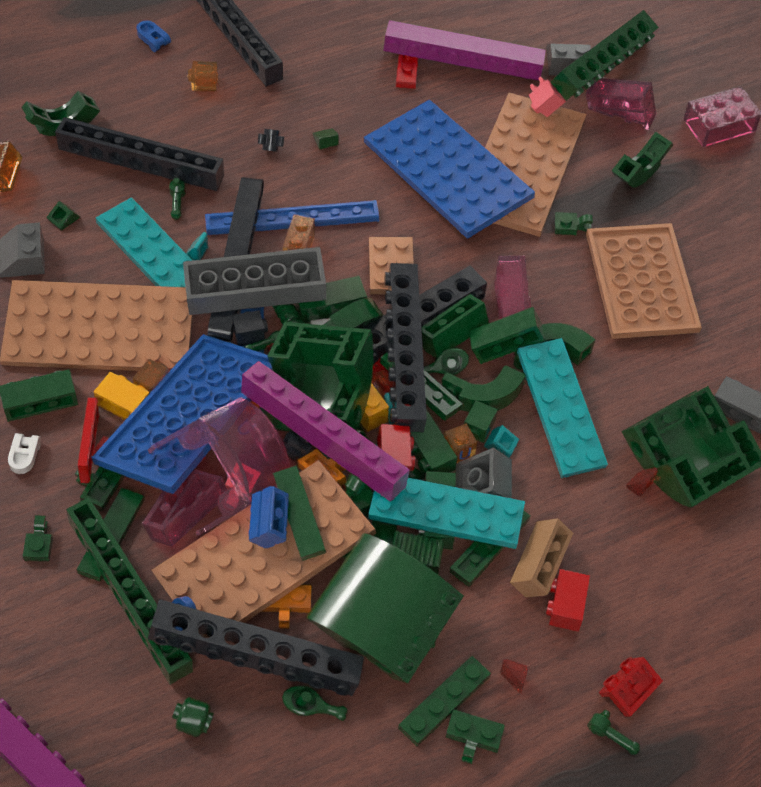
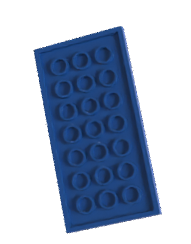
(449, 168)
(194, 387)

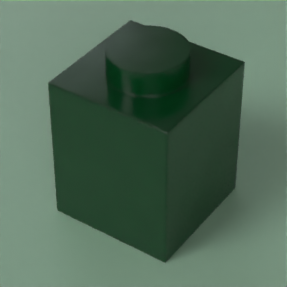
(481, 420)

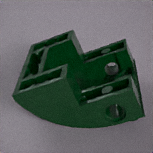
(327, 365)
(693, 448)
(385, 607)

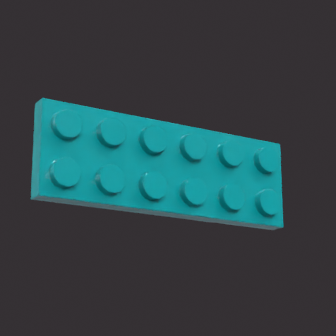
(145, 243)
(562, 408)
(452, 512)

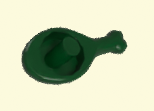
(451, 361)
(307, 702)

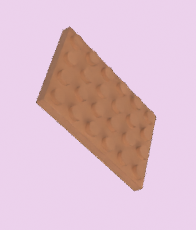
(642, 281)

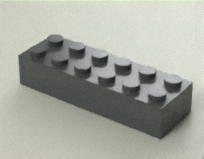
(254, 280)

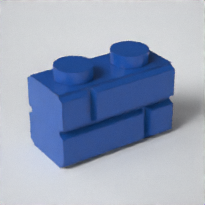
(268, 517)

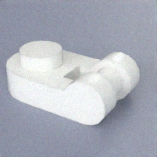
(22, 459)

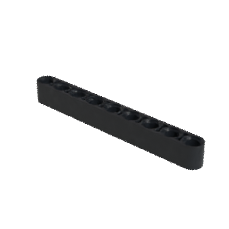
(238, 243)

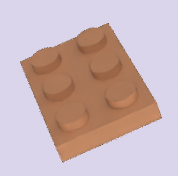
(382, 253)

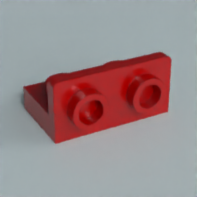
(631, 685)

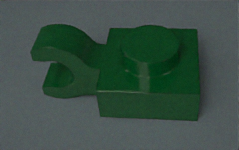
(569, 223)
(38, 545)

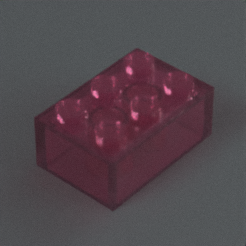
(722, 116)

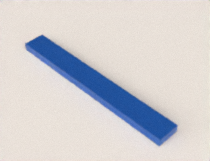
(281, 217)

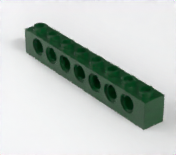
(605, 56)
(125, 586)

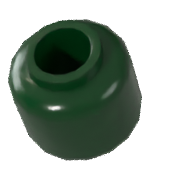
(193, 717)

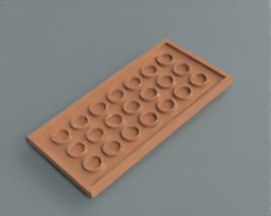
(535, 151)
(95, 325)
(241, 579)

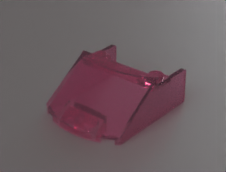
(244, 446)

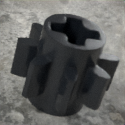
(271, 140)
(296, 445)

